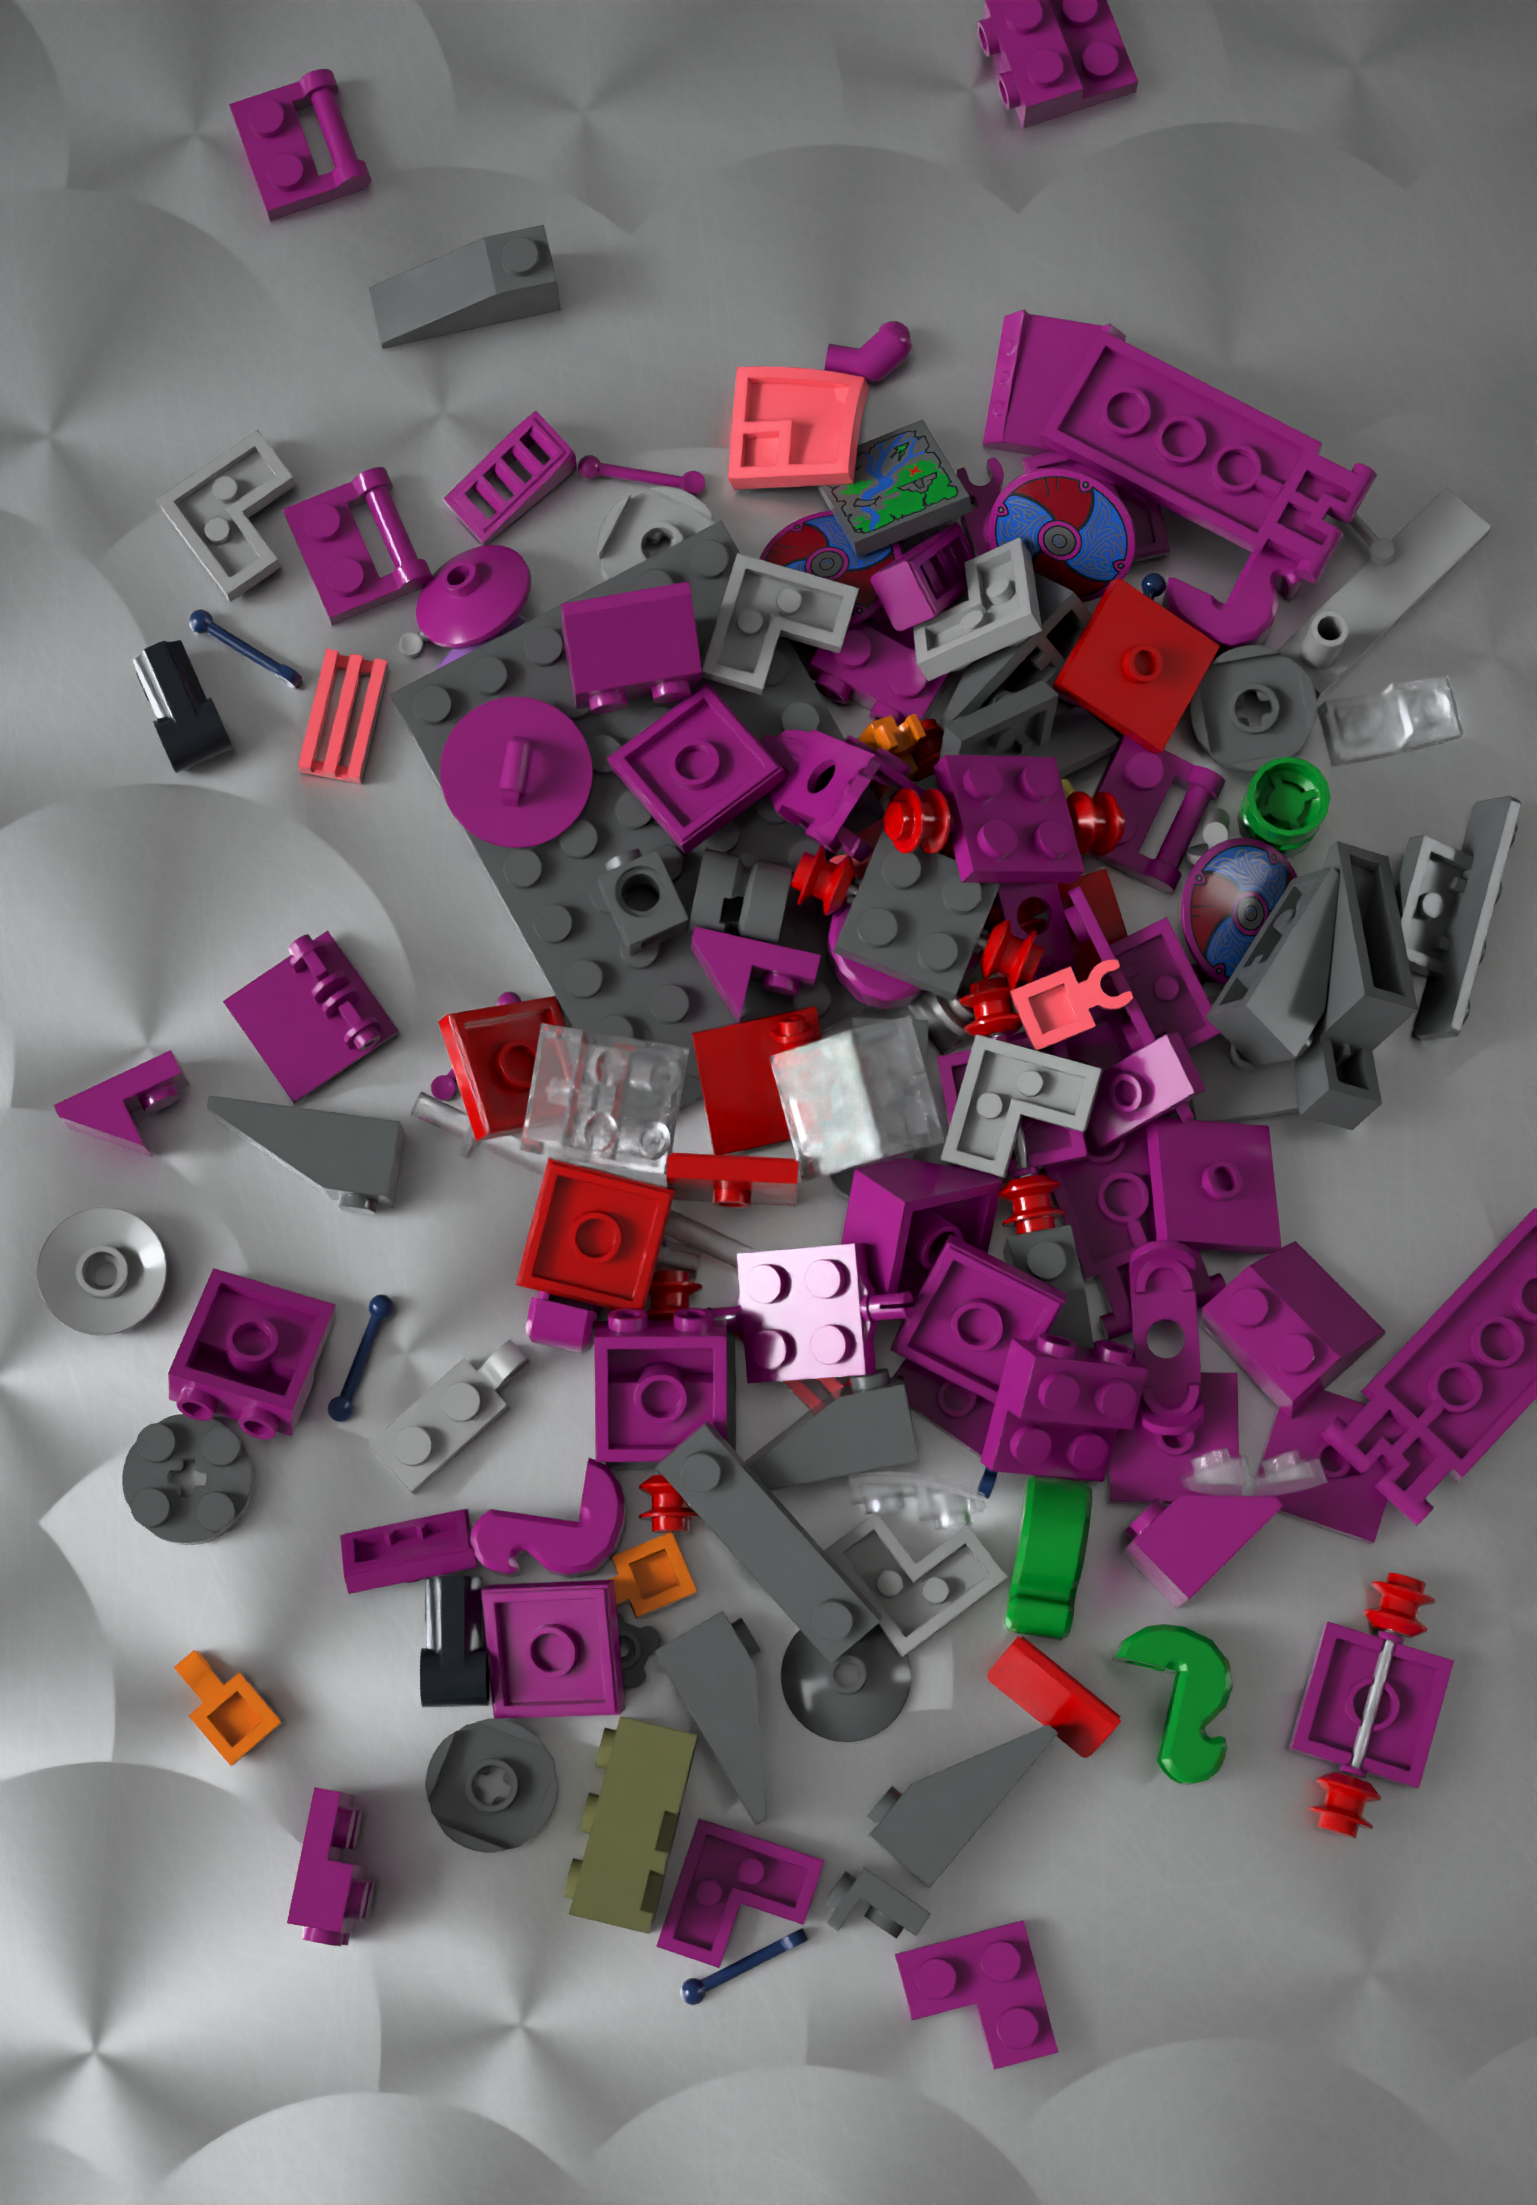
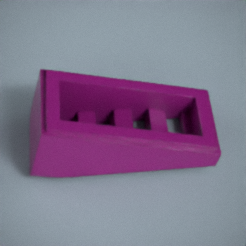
(513, 447)
(921, 581)

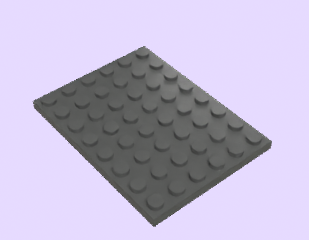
(554, 885)

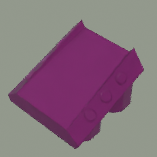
(1032, 374)

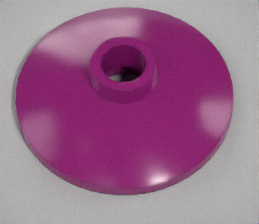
(473, 596)

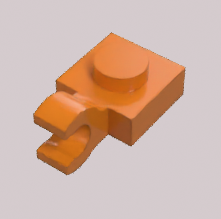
(898, 741)
(652, 1576)
(231, 1713)

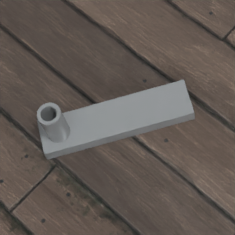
(1384, 594)

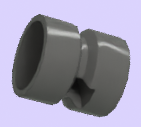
(764, 894)

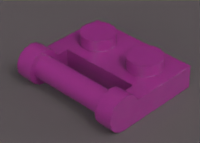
(280, 150)
(338, 554)
(1139, 786)

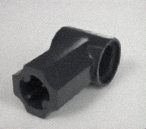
(185, 717)
(455, 1659)

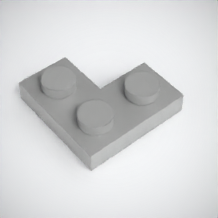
(214, 510)
(772, 603)
(996, 616)
(1004, 1086)
(912, 1595)

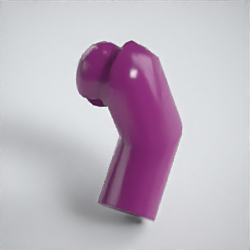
(876, 357)

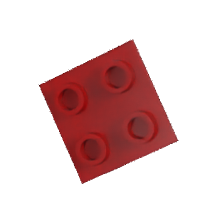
(739, 1079)

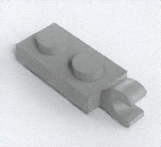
(447, 1417)

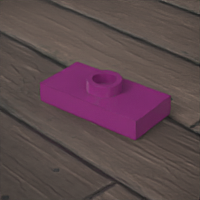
(1143, 1089)
(948, 1406)
(407, 1551)

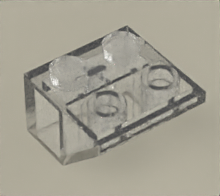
(604, 1099)
(857, 1099)

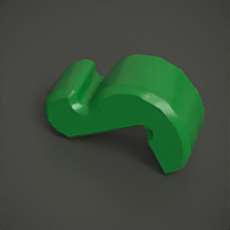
(1048, 1557)
(1196, 1699)

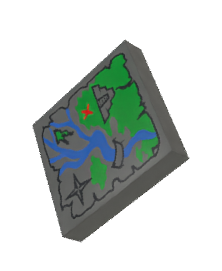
(897, 490)

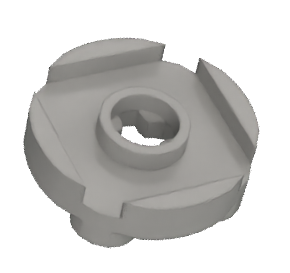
(647, 518)

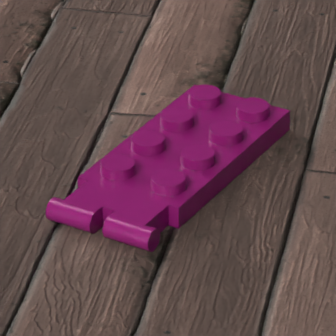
(1205, 455)
(1111, 1193)
(1452, 1381)

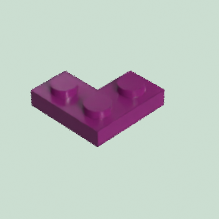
(727, 1871)
(994, 1973)

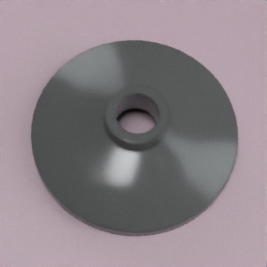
(840, 1711)

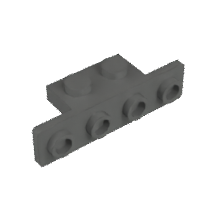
(1027, 726)
(1447, 909)

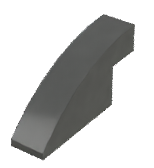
(1366, 993)

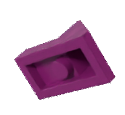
(733, 959)
(109, 1106)

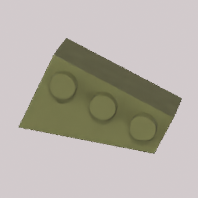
(631, 1824)

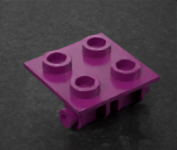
(310, 1015)

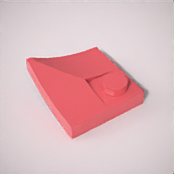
(795, 427)

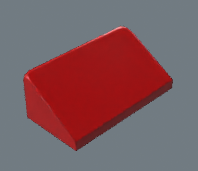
(1053, 1697)

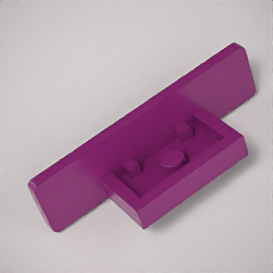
(1160, 980)

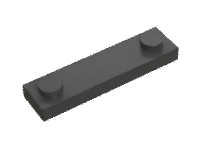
(769, 1541)

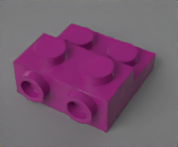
(1055, 56)
(878, 672)
(250, 1354)
(657, 1382)
(1062, 1407)
(328, 1891)

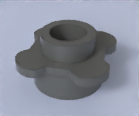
(640, 1644)

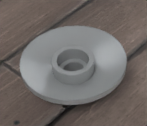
(77, 1251)

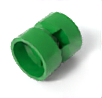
(1284, 805)

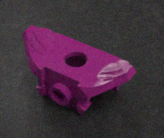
(821, 814)

